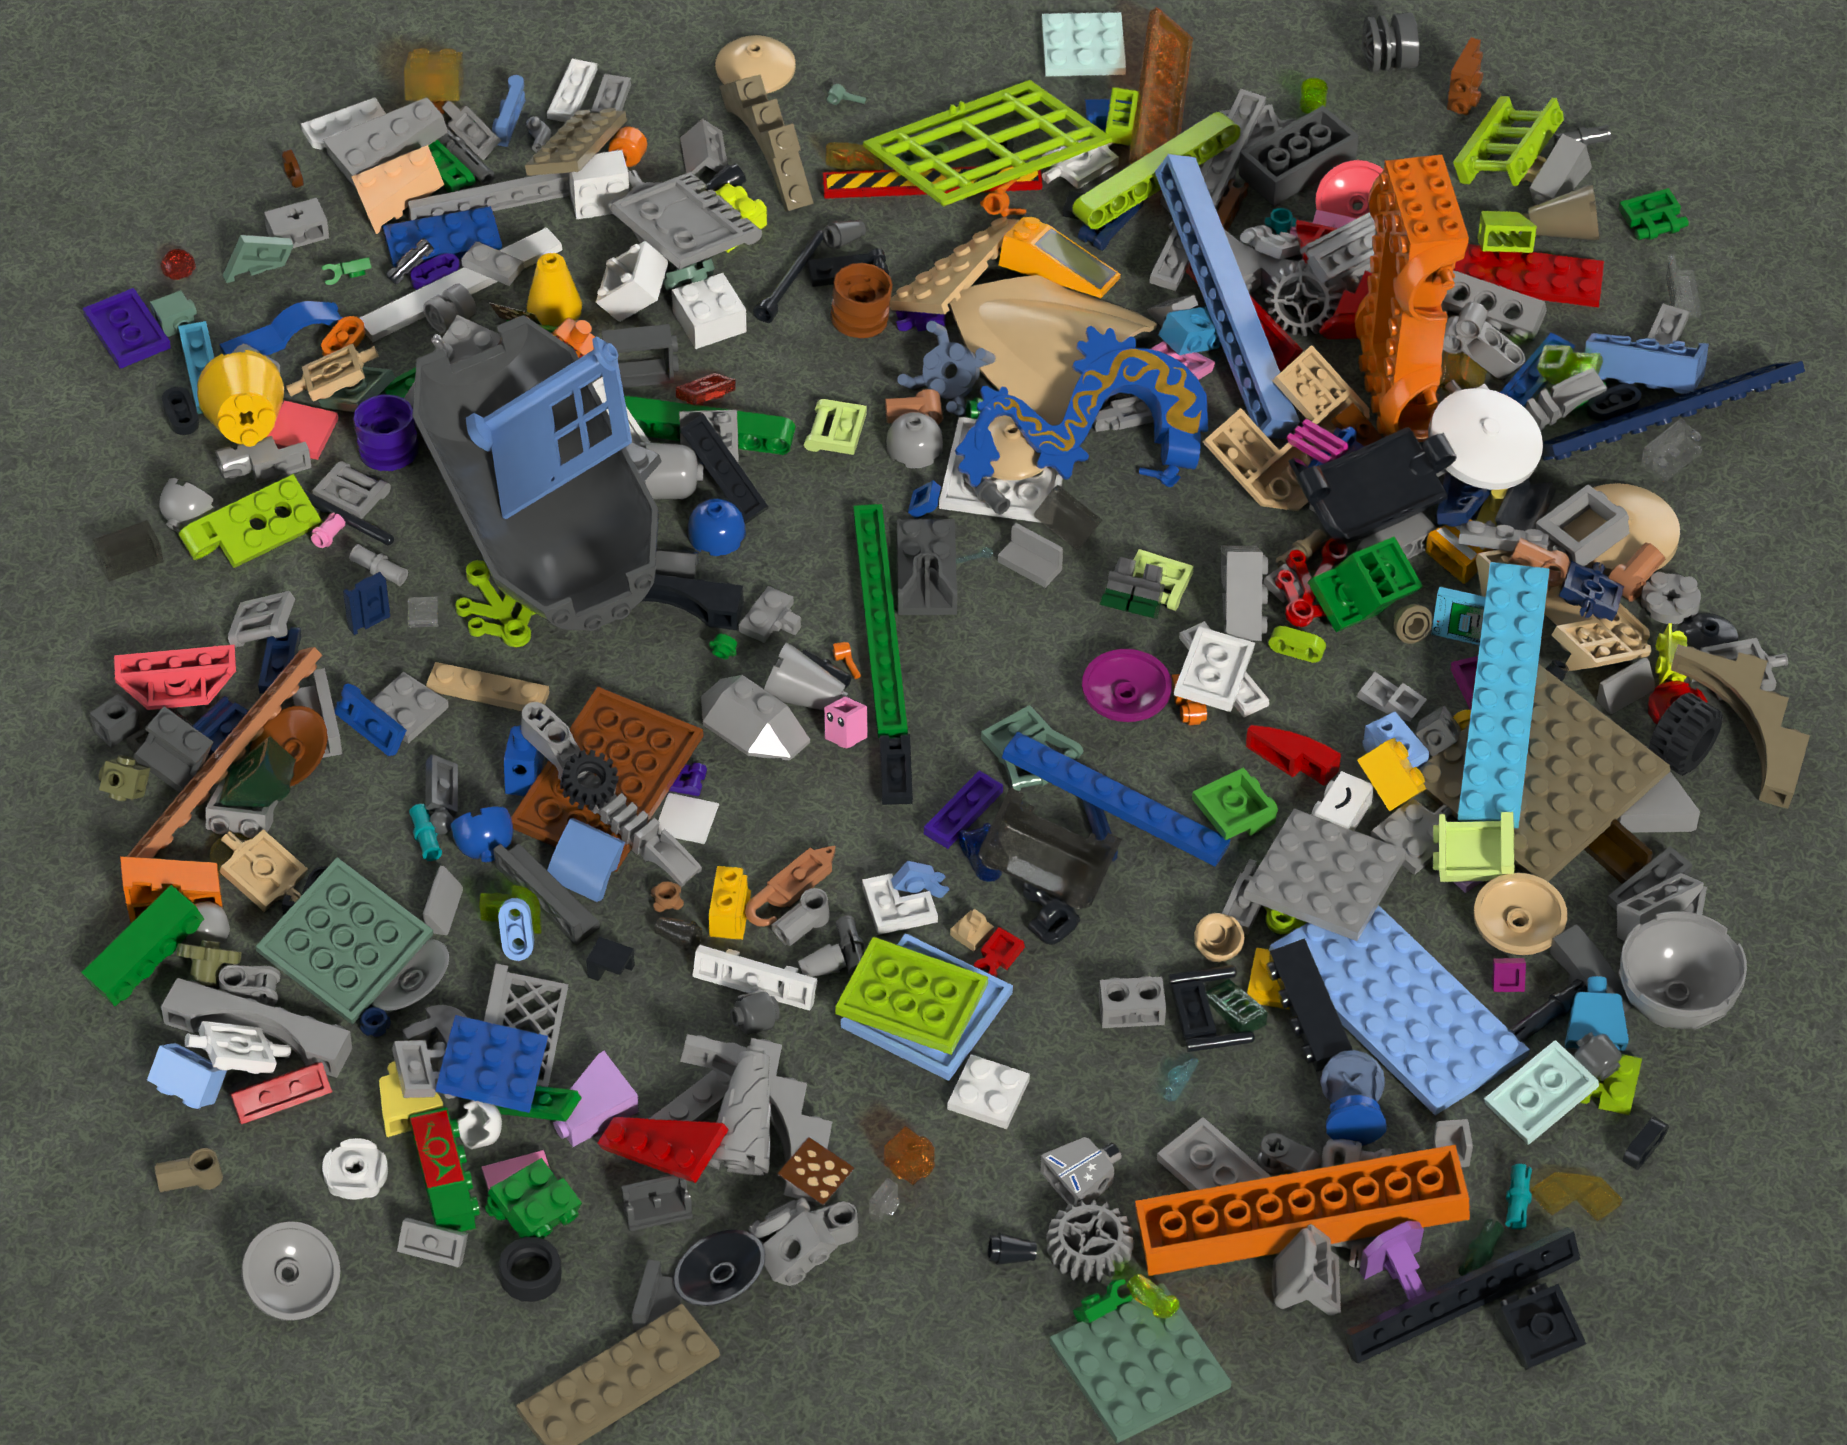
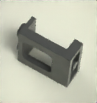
(173, 749)

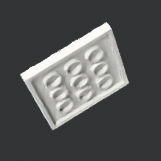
(1023, 494)

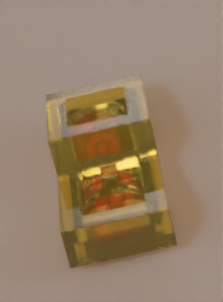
(849, 155)

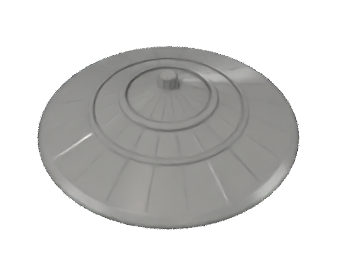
(416, 978)

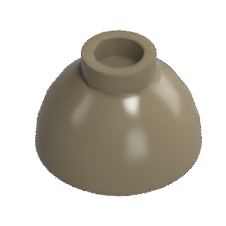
(1412, 623)

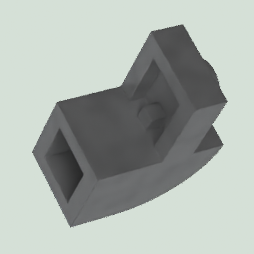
(436, 1026)

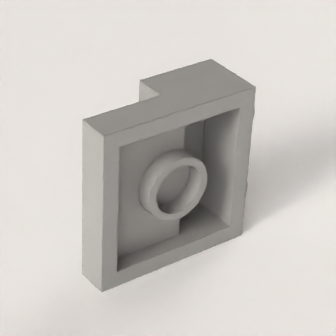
(237, 819)

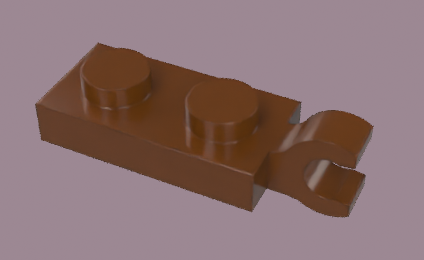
(1230, 205)

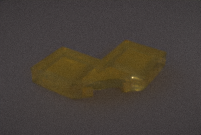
(1590, 1191)

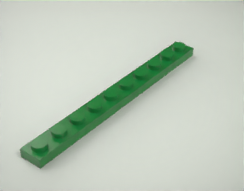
(880, 621)

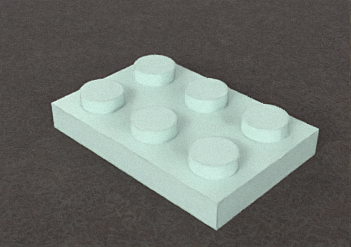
(1541, 1092)

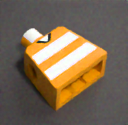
(1454, 557)

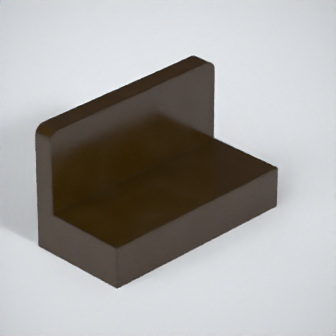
(1619, 852)

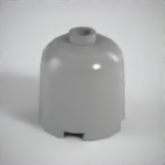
(676, 474)

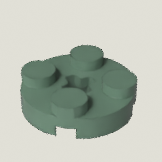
(696, 272)

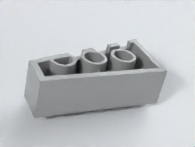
(385, 138)

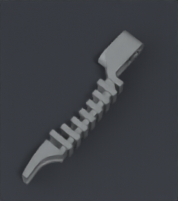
(1562, 399)
(541, 726)

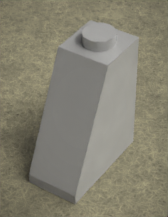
(1562, 170)
(1662, 809)

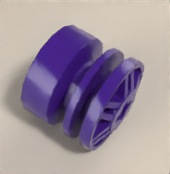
(386, 432)

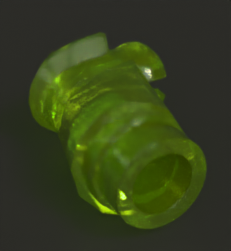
(1152, 1296)

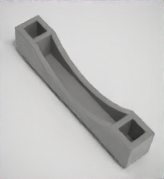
(312, 1040)

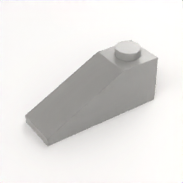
(1667, 896)

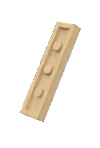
(485, 687)

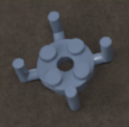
(936, 363)

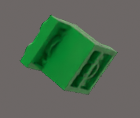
(1365, 584)

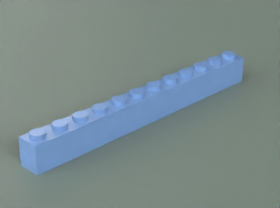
(1226, 295)

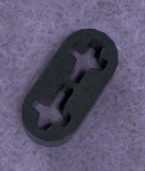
(1645, 1143)

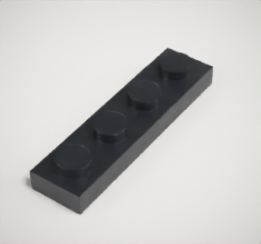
(724, 467)

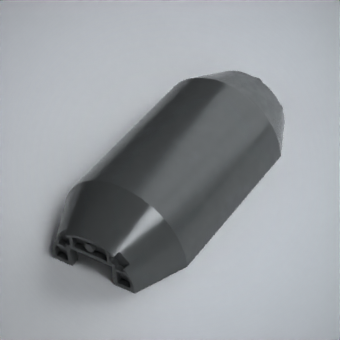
(579, 550)

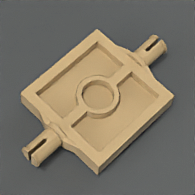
(333, 372)
(262, 869)

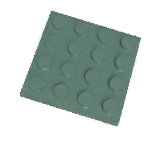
(344, 940)
(1139, 1366)

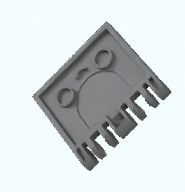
(685, 220)

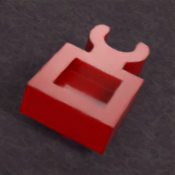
(999, 951)

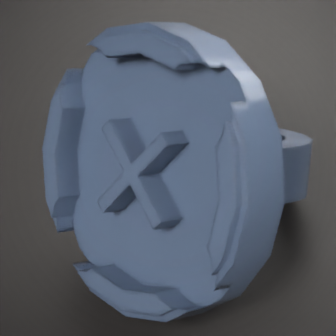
(1352, 1074)

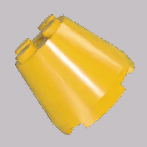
(241, 395)

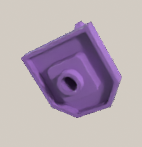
(1395, 1253)

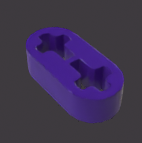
(434, 270)

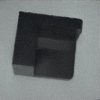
(610, 957)

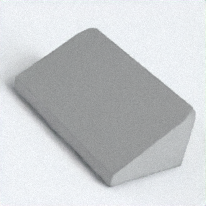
(1626, 686)
(442, 902)

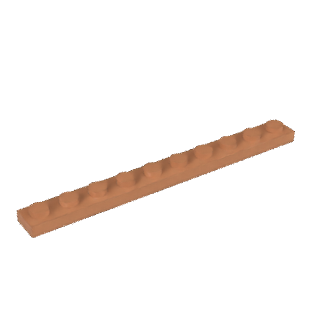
(229, 751)

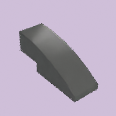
(1583, 960)

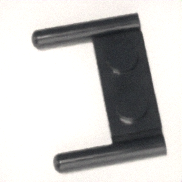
(1195, 1011)

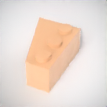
(394, 183)

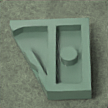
(257, 255)

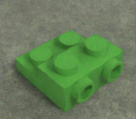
(1236, 804)

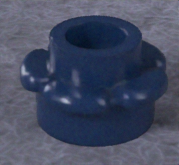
(371, 1016)

